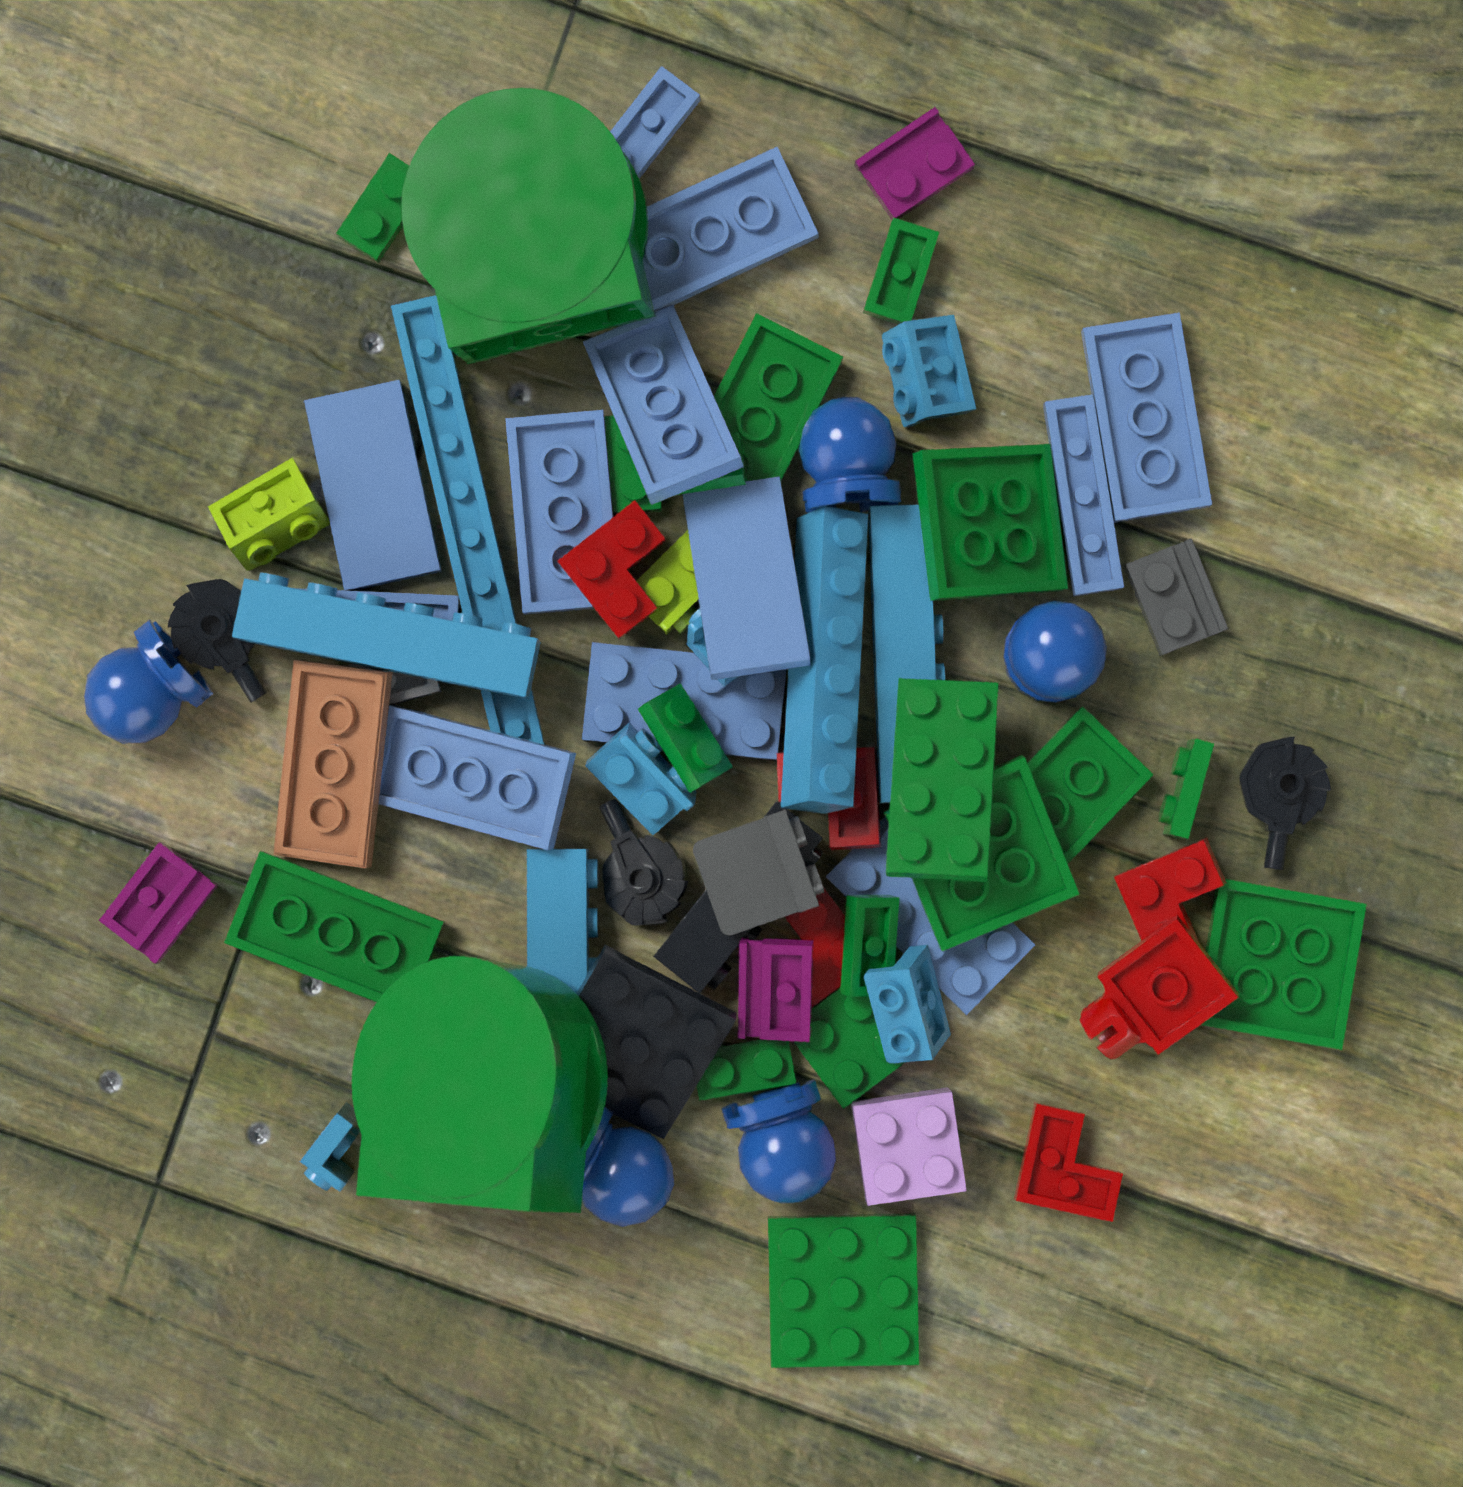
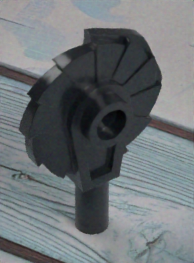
(204, 629)
(1283, 788)
(641, 874)

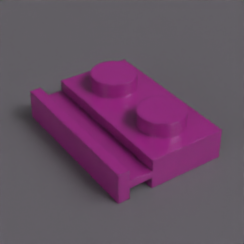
(914, 164)
(158, 902)
(775, 989)

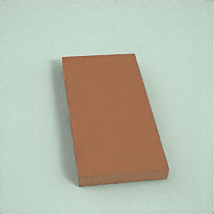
(332, 763)

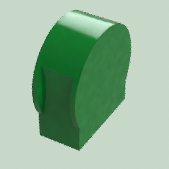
(526, 224)
(478, 1088)

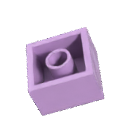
(908, 1146)

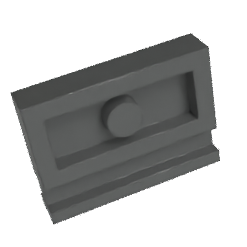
(1175, 597)

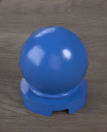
(848, 454)
(1054, 651)
(141, 688)
(783, 1144)
(626, 1174)

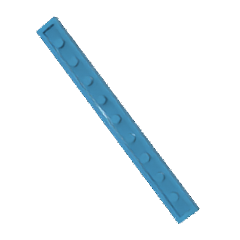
(460, 493)

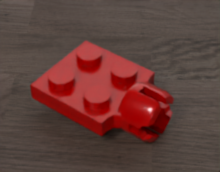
(1156, 993)

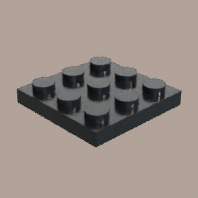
(653, 1038)

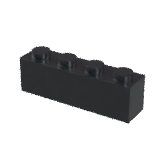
(699, 948)

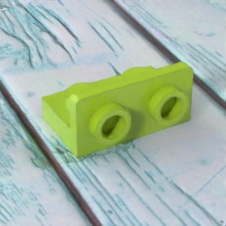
(269, 515)
(672, 587)

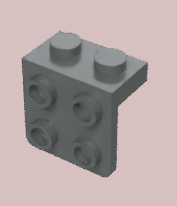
(757, 873)

